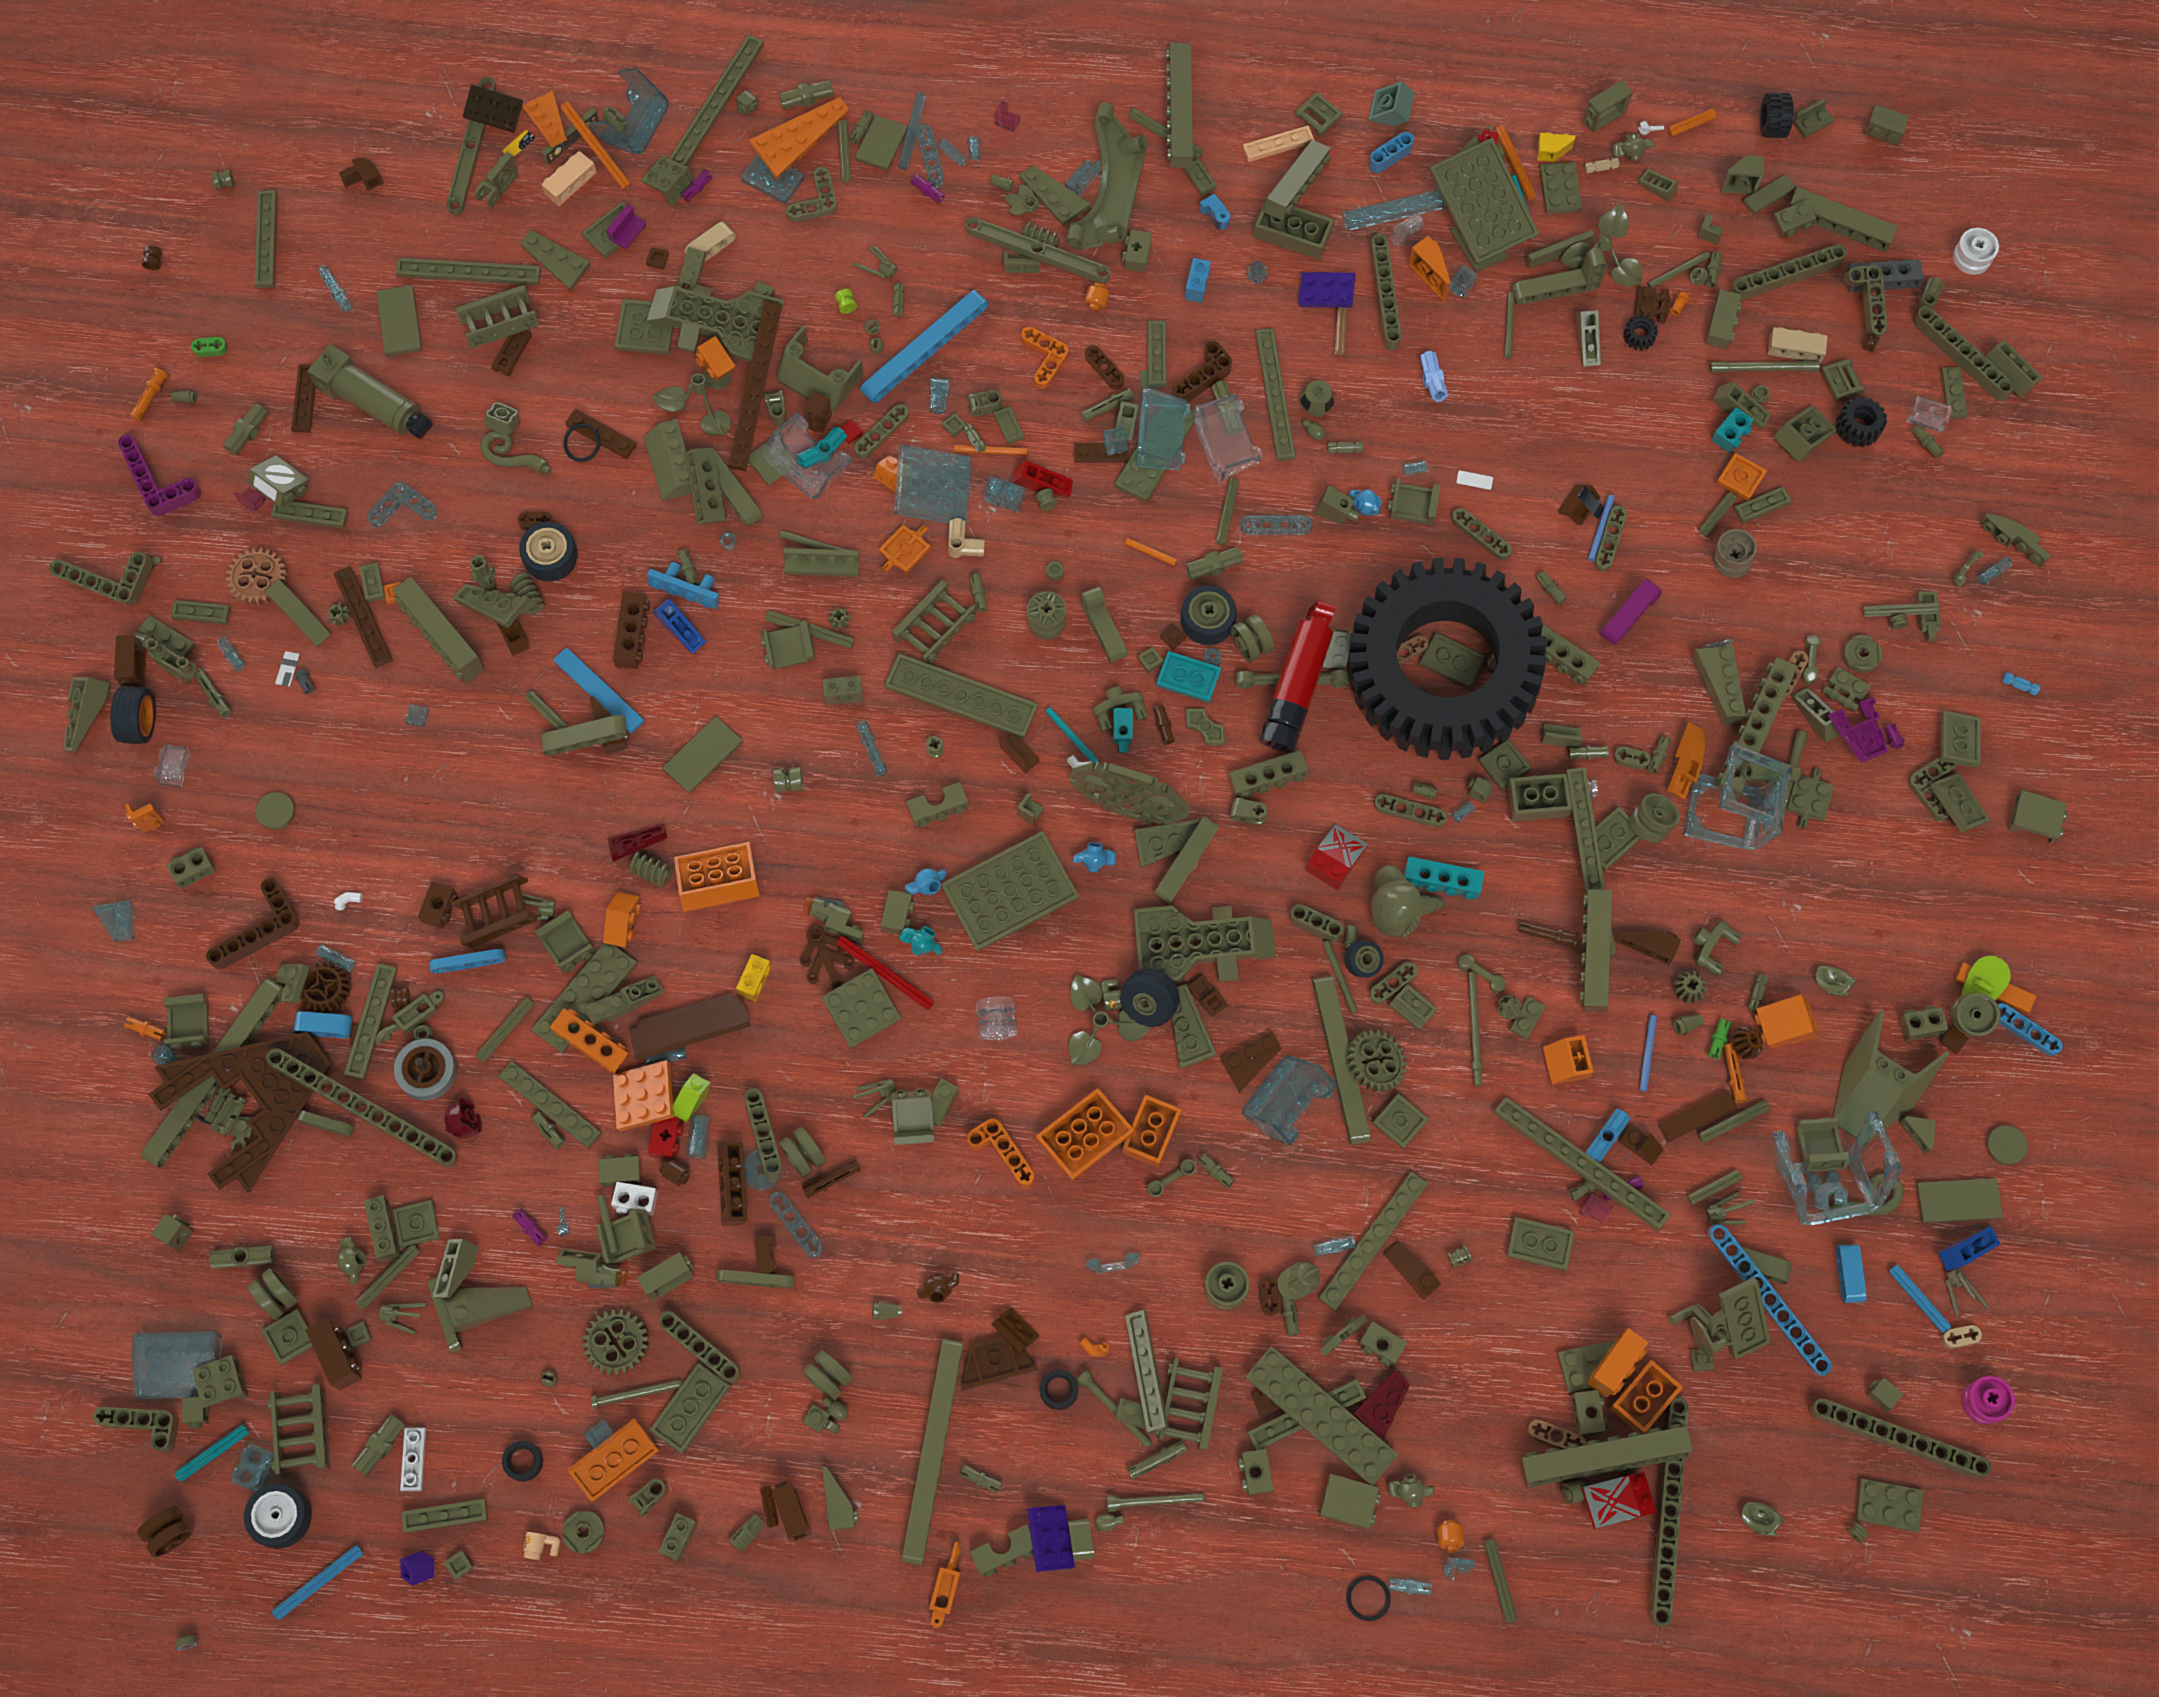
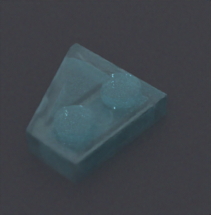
(117, 919)

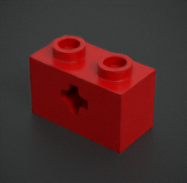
(665, 1149)

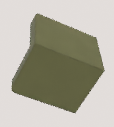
(1710, 232)
(1029, 810)

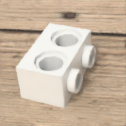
(636, 1194)

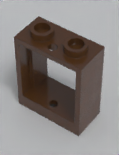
(129, 661)
(791, 1511)

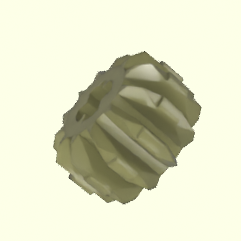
(1682, 987)

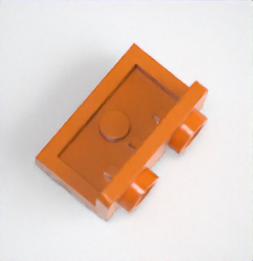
(887, 472)
(145, 818)

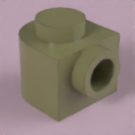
(747, 103)
(1480, 789)
(1572, 1491)

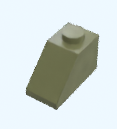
(942, 1100)

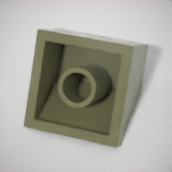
(1744, 176)

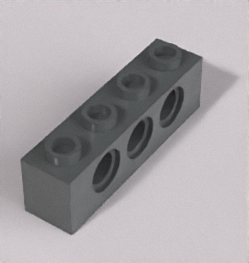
(1893, 279)

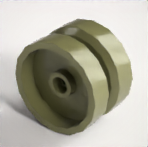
(1252, 638)
(1654, 817)
(1963, 1016)
(800, 1153)
(1230, 1274)
(269, 1296)
(825, 1378)

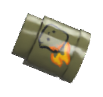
(1111, 999)

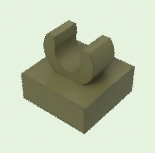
(1701, 1362)

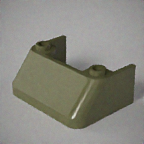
(805, 379)

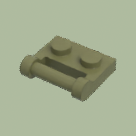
(1323, 110)
(1838, 381)

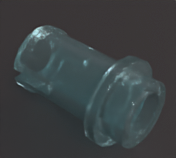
(974, 151)
(1413, 468)
(1466, 809)

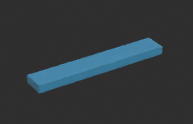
(597, 688)

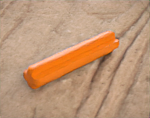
(1692, 122)

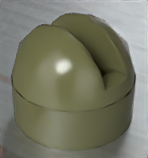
(874, 328)
(880, 346)
(547, 1383)

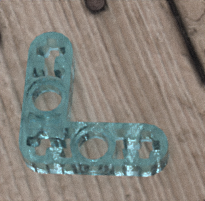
(402, 498)

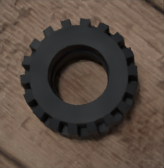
(1776, 115)
(1868, 412)

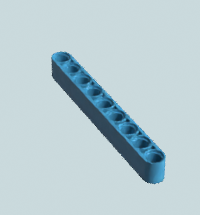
(924, 346)
(1777, 1305)

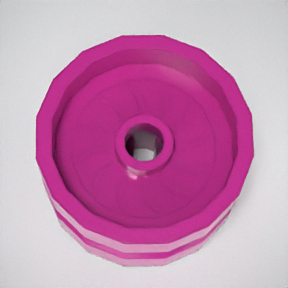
(1987, 1412)

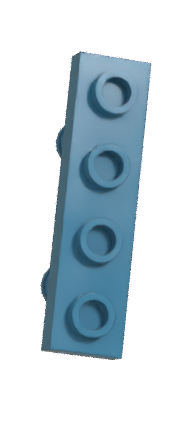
(691, 592)

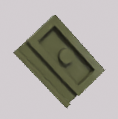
(1413, 1007)

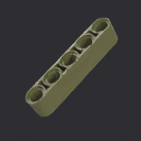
(736, 495)
(583, 735)
(1186, 859)
(763, 1143)
(690, 1343)

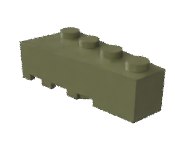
(1720, 674)

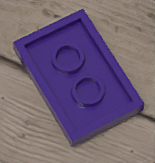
(1327, 289)
(1050, 1538)

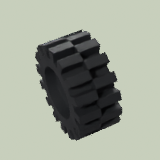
(1644, 324)

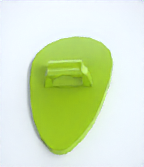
(1987, 976)

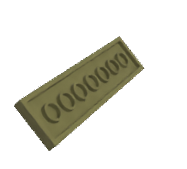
(961, 696)
(1321, 1416)

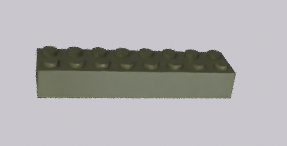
(1607, 1456)

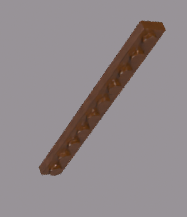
(755, 386)

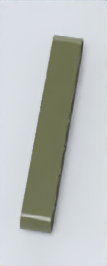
(1795, 267)
(1385, 299)
(1967, 360)

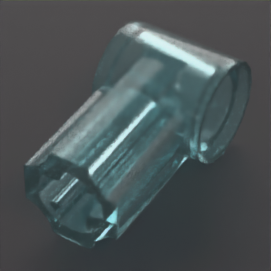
(939, 390)

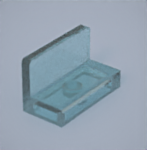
(1083, 176)

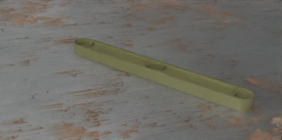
(467, 160)
(1049, 254)

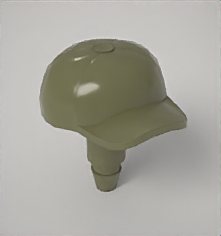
(1398, 904)

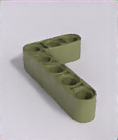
(1563, 283)
(103, 584)

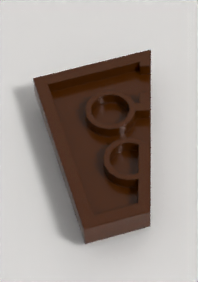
(1250, 1059)

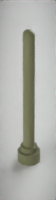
(1086, 1380)
(1115, 1503)

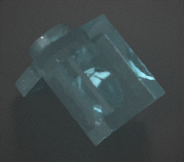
(1462, 1566)

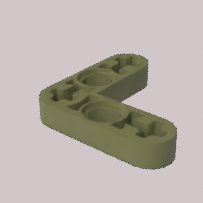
(819, 203)
(1924, 787)

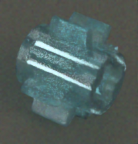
(1257, 272)

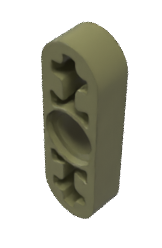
(1401, 970)
(325, 1123)

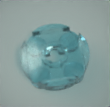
(753, 1179)

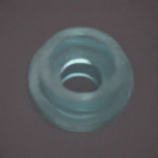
(1216, 661)

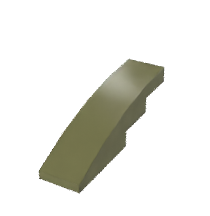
(297, 612)

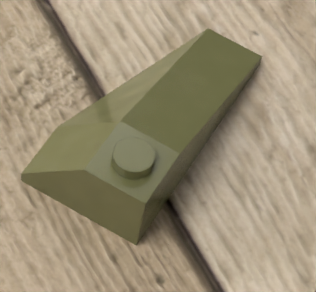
(86, 700)
(480, 1305)

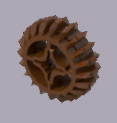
(339, 984)

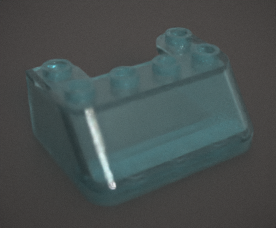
(1286, 1096)

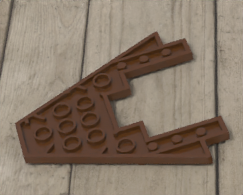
(273, 1091)

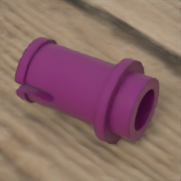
(1894, 736)

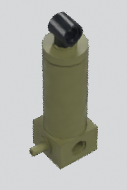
(338, 377)

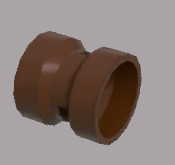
(152, 256)

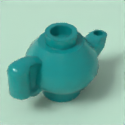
(921, 940)

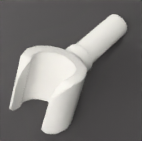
(1645, 128)

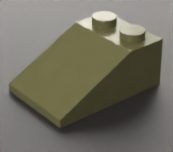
(1805, 433)

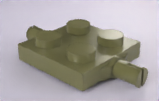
(1810, 798)

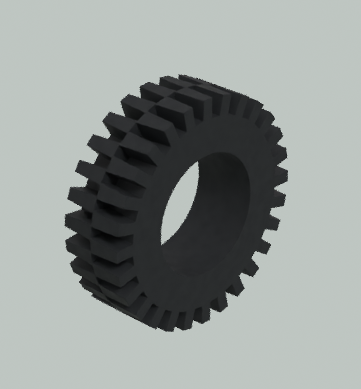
(1461, 598)

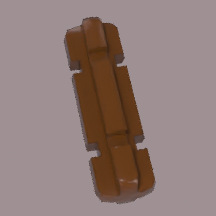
(769, 1506)

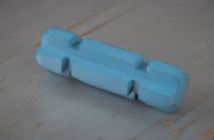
(2021, 683)

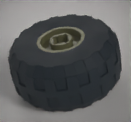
(1149, 997)

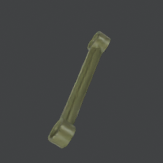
(1249, 679)

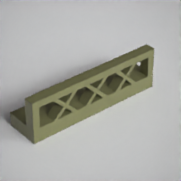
(821, 562)

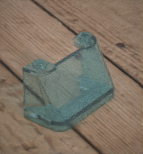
(1161, 430)

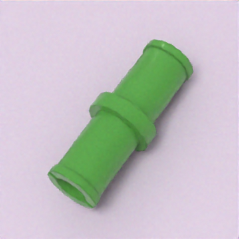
(1719, 1039)

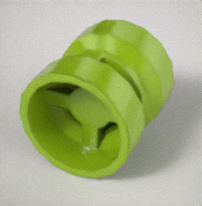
(846, 301)

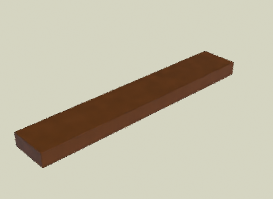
(363, 617)

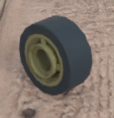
(1373, 961)

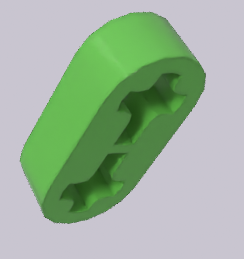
(209, 346)

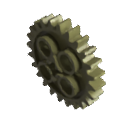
(1380, 1078)
(600, 1353)

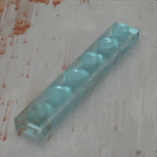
(1393, 210)

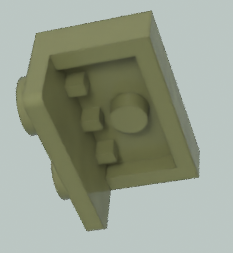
(1795, 218)

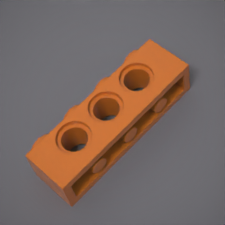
(560, 1028)

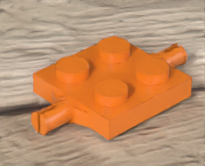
(904, 549)

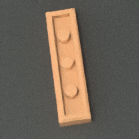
(1277, 143)

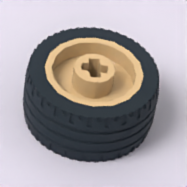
(548, 551)

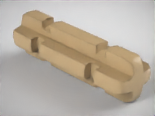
(1601, 165)

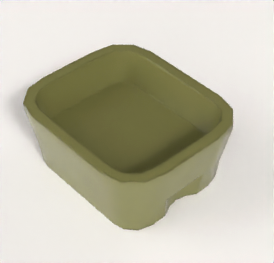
(502, 418)

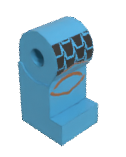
(1216, 211)

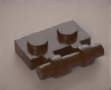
(1646, 303)

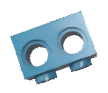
(1197, 280)

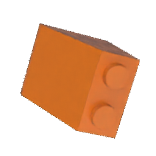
(1787, 1022)

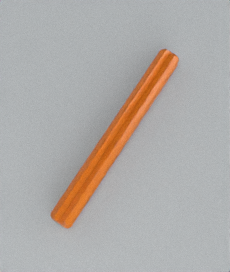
(1515, 163)

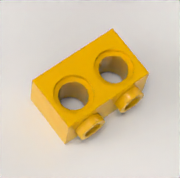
(753, 978)

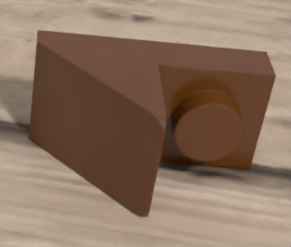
(1641, 1145)

